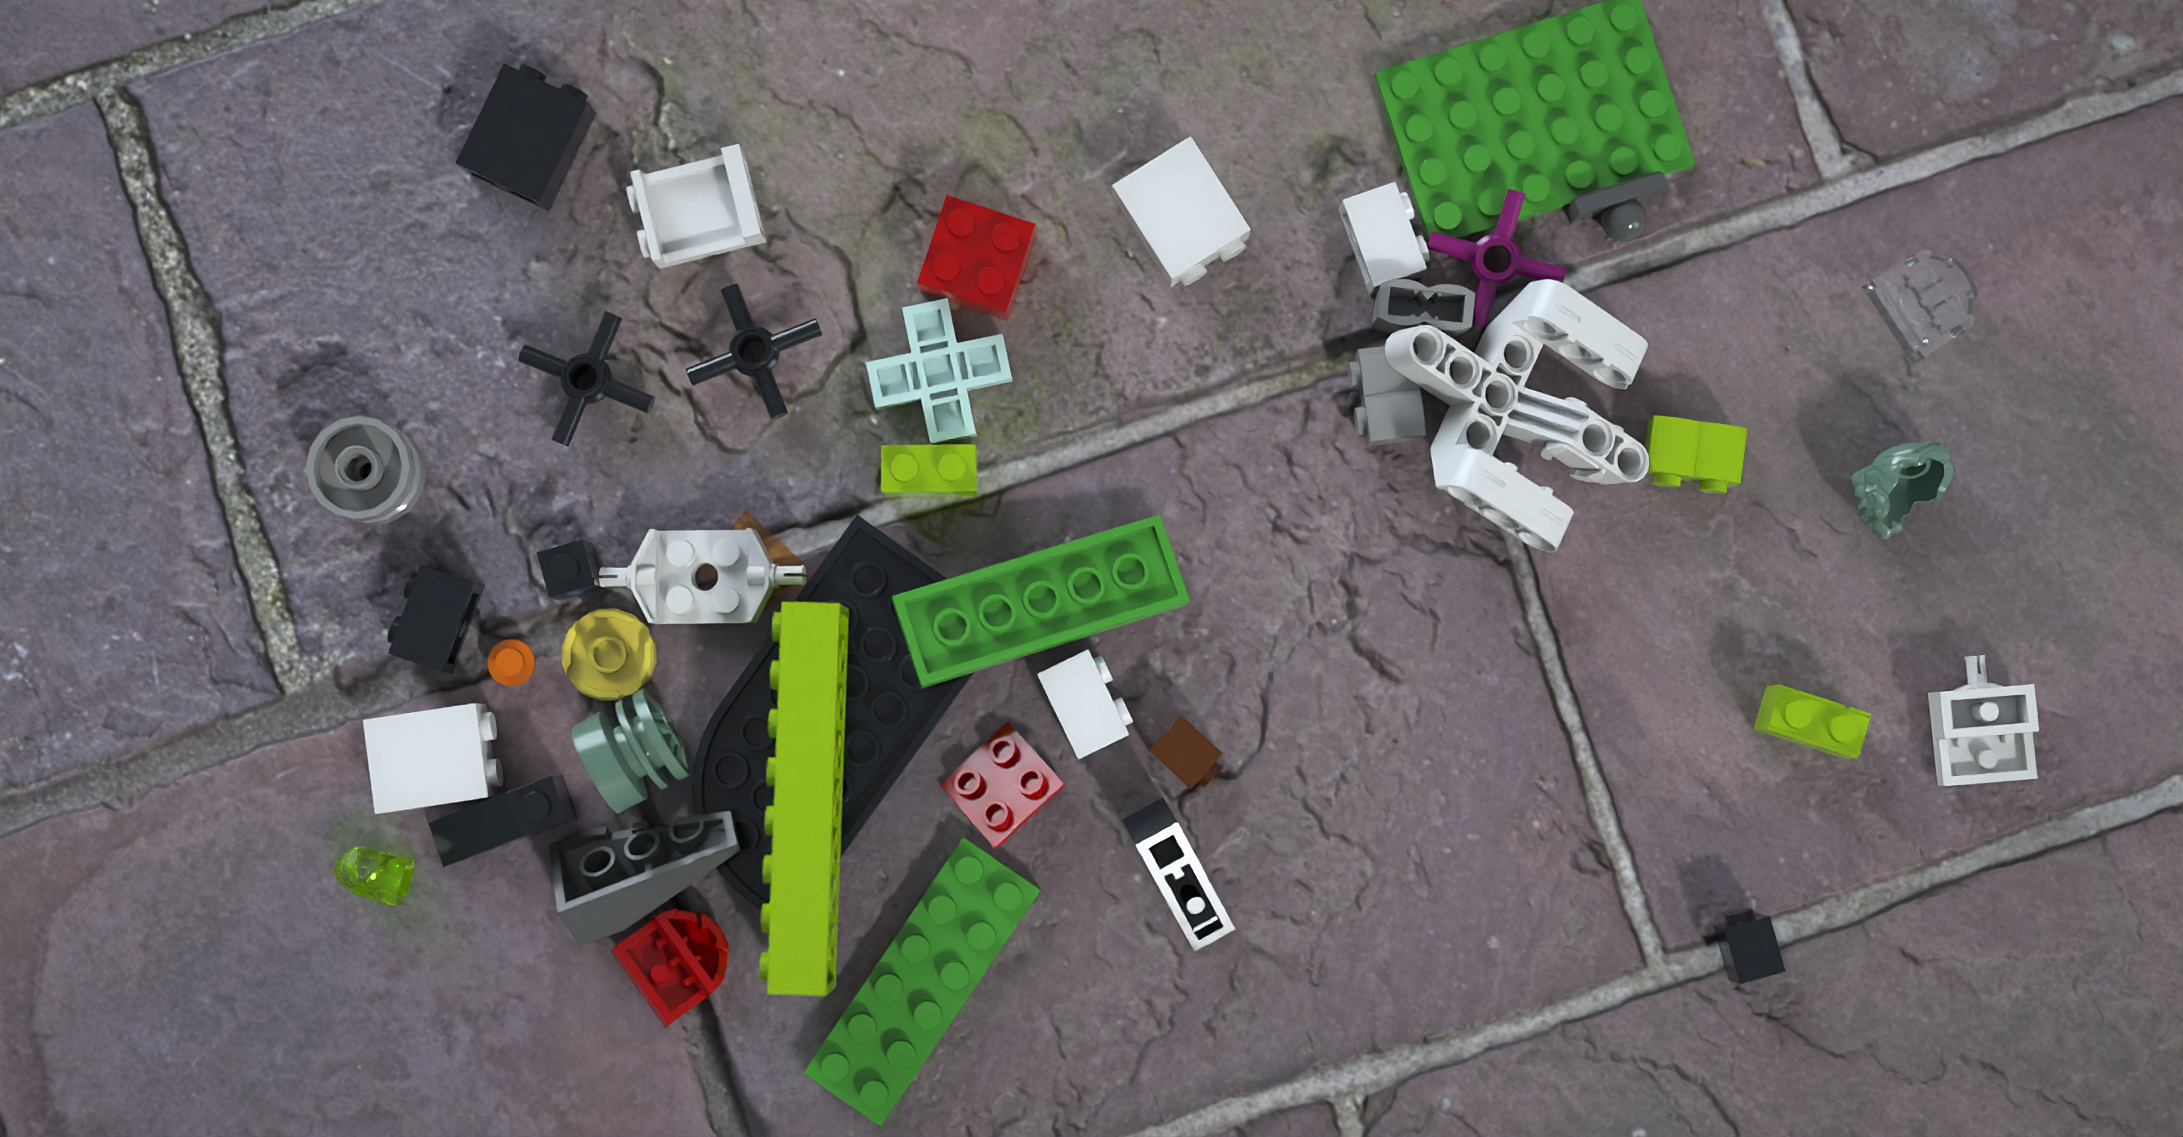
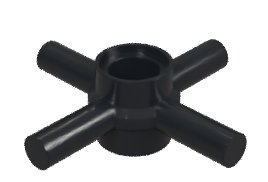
(748, 333)
(569, 371)

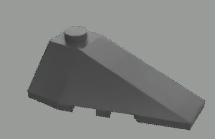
(620, 876)

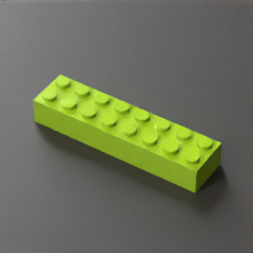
(806, 799)

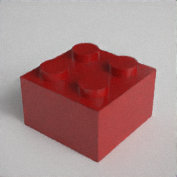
(977, 257)

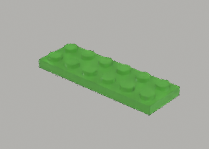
(1040, 601)
(922, 981)

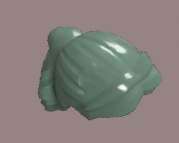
(1900, 480)

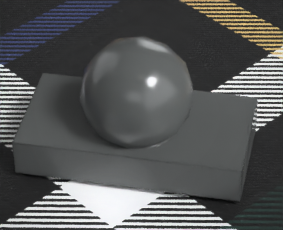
(1619, 205)

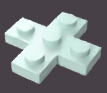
(939, 371)

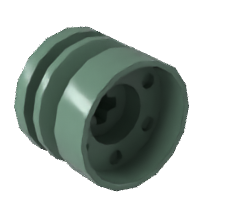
(635, 748)

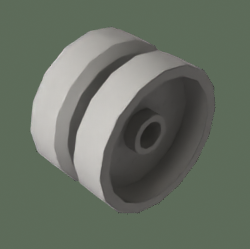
(338, 466)

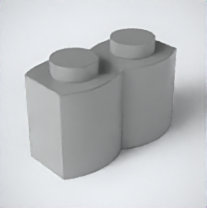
(1410, 304)
(1389, 400)

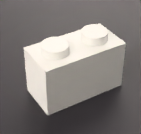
(1384, 236)
(1085, 704)

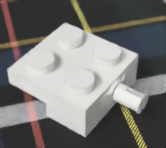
(1983, 730)

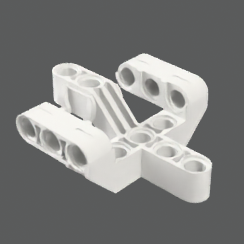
(1538, 315)

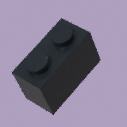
(434, 619)

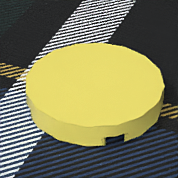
(609, 654)

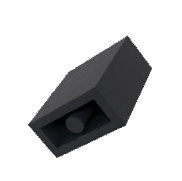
(527, 135)

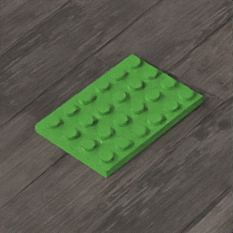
(1533, 113)

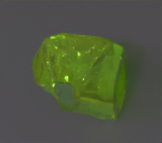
(376, 874)

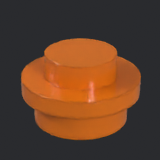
(511, 662)

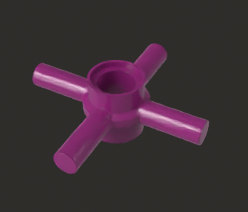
(1502, 237)

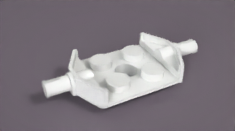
(666, 571)

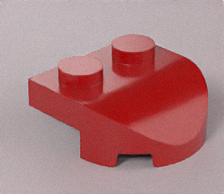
(674, 961)

